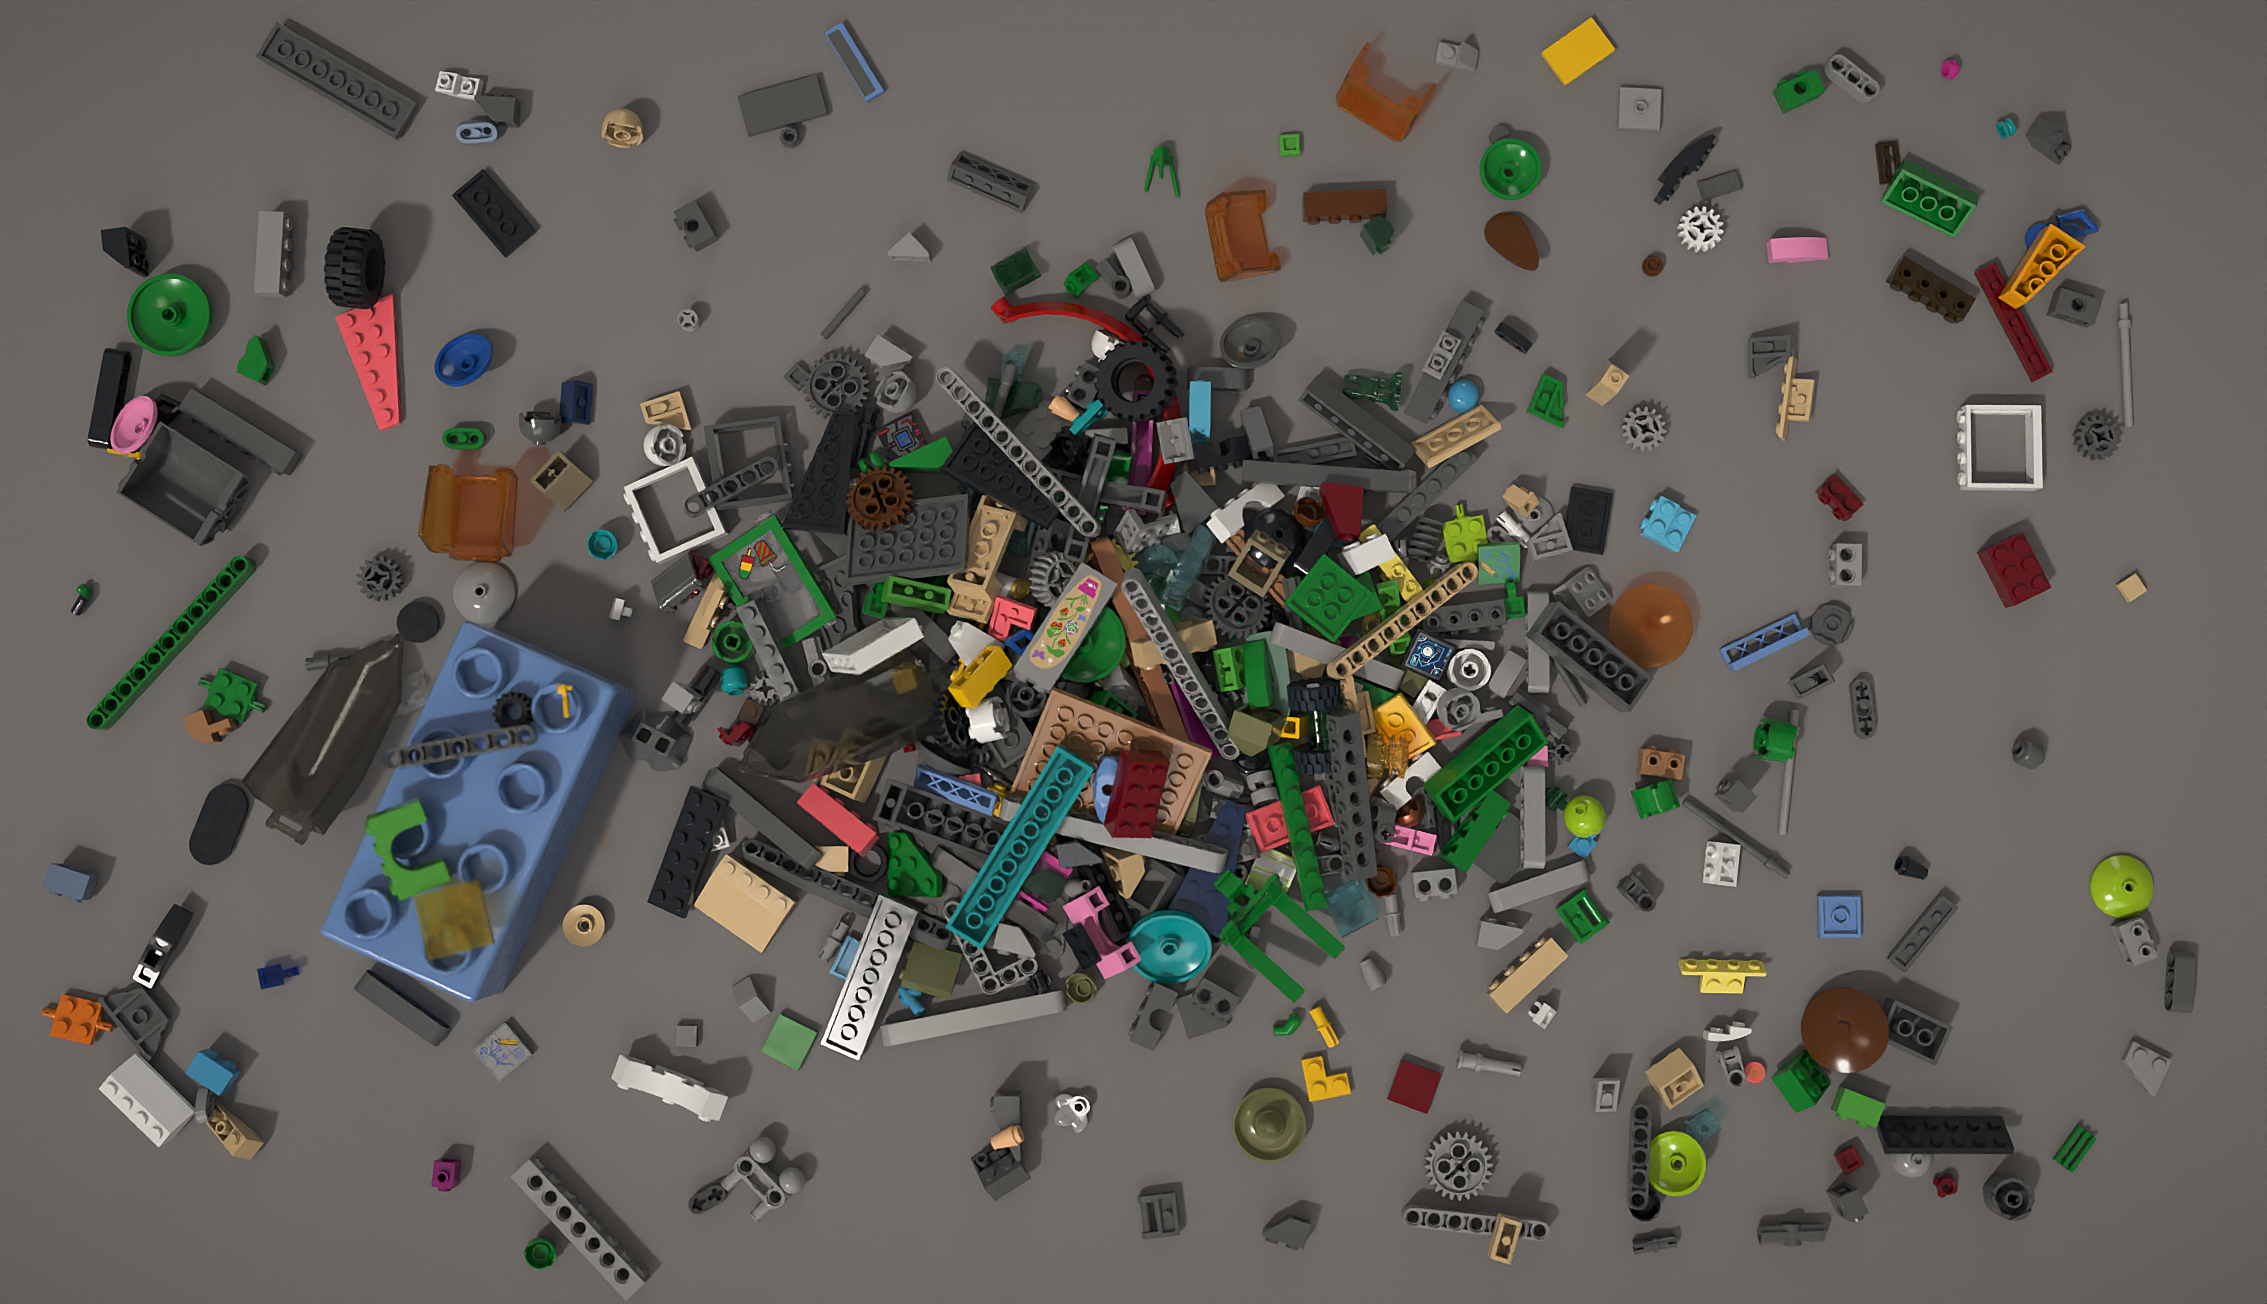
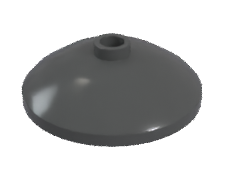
(1250, 342)
(940, 760)

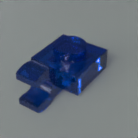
(273, 975)

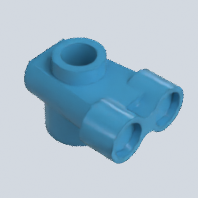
(910, 997)

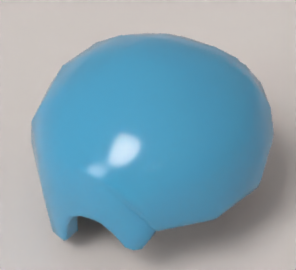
(1463, 396)

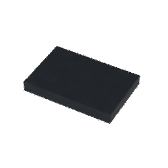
(1588, 519)

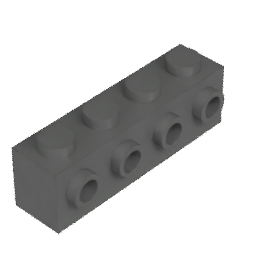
(1465, 617)

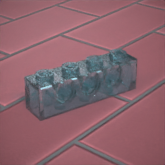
(1189, 568)

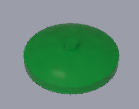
(169, 315)
(1099, 651)

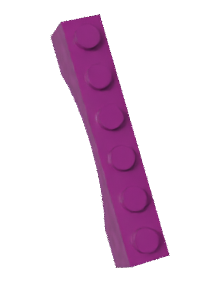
(1141, 451)

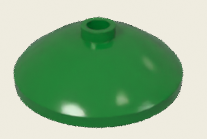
(1517, 158)

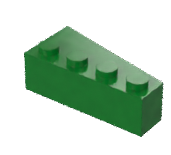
(1475, 831)

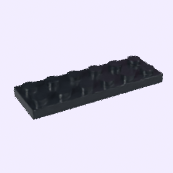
(688, 851)
(1944, 1135)

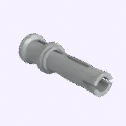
(1478, 1062)

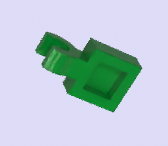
(873, 605)
(1513, 605)

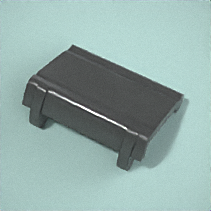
(676, 583)

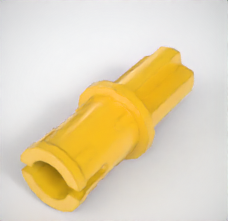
(1324, 1026)

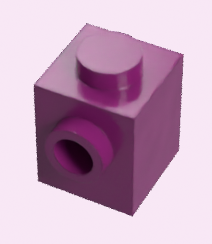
(446, 1174)

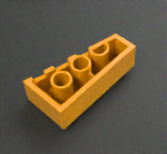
(2042, 261)

